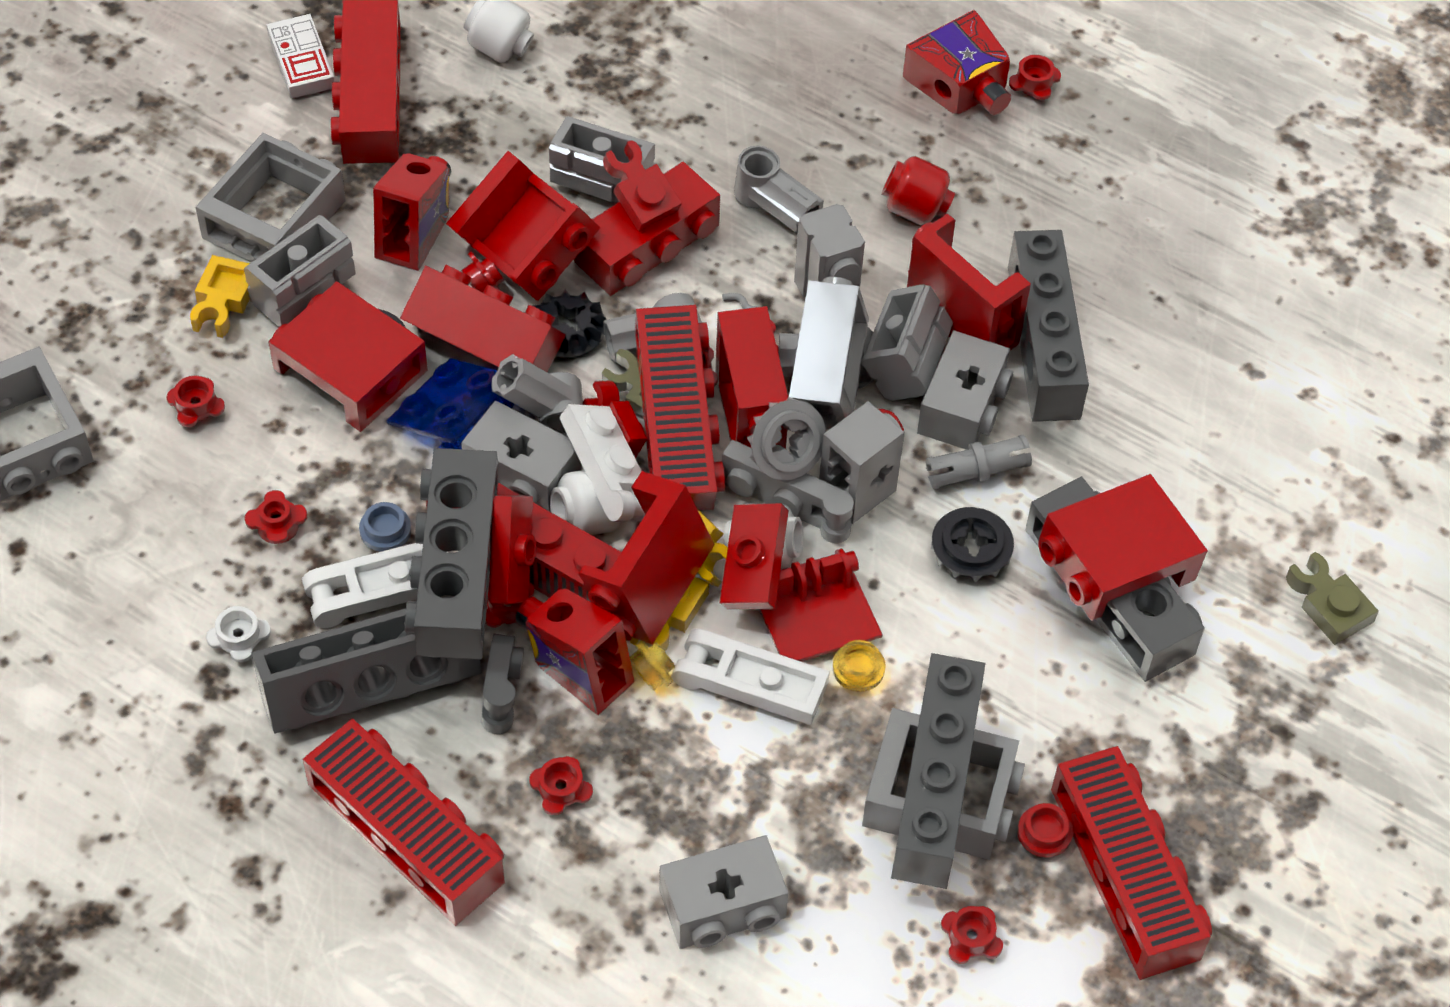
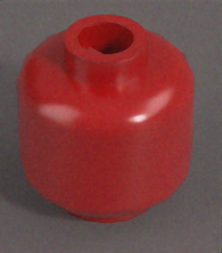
(918, 190)

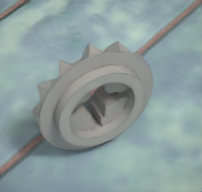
(804, 444)

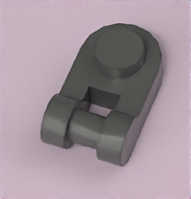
(498, 693)

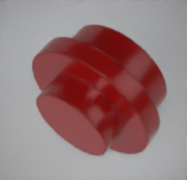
(1045, 830)

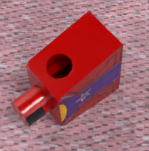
(960, 66)
(413, 196)
(579, 647)

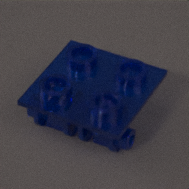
(449, 403)

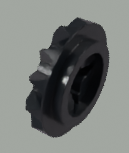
(588, 321)
(989, 533)

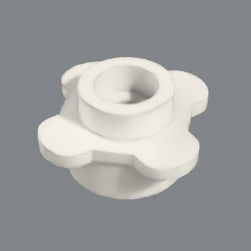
(238, 620)

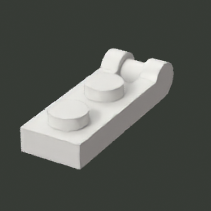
(604, 458)
(372, 584)
(751, 675)

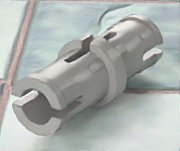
(978, 461)

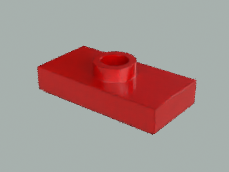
(511, 549)
(754, 556)

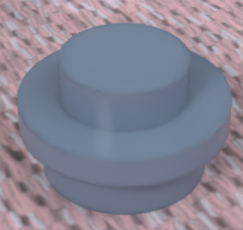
(384, 527)

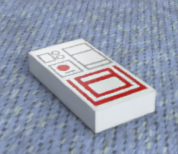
(300, 56)

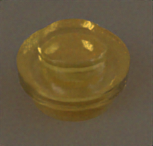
(652, 665)
(859, 666)

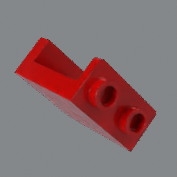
(523, 226)
(967, 295)
(350, 353)
(1120, 544)
(655, 562)

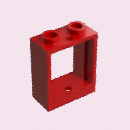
(748, 370)

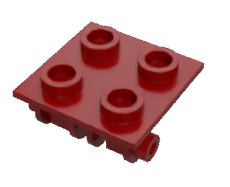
(820, 608)

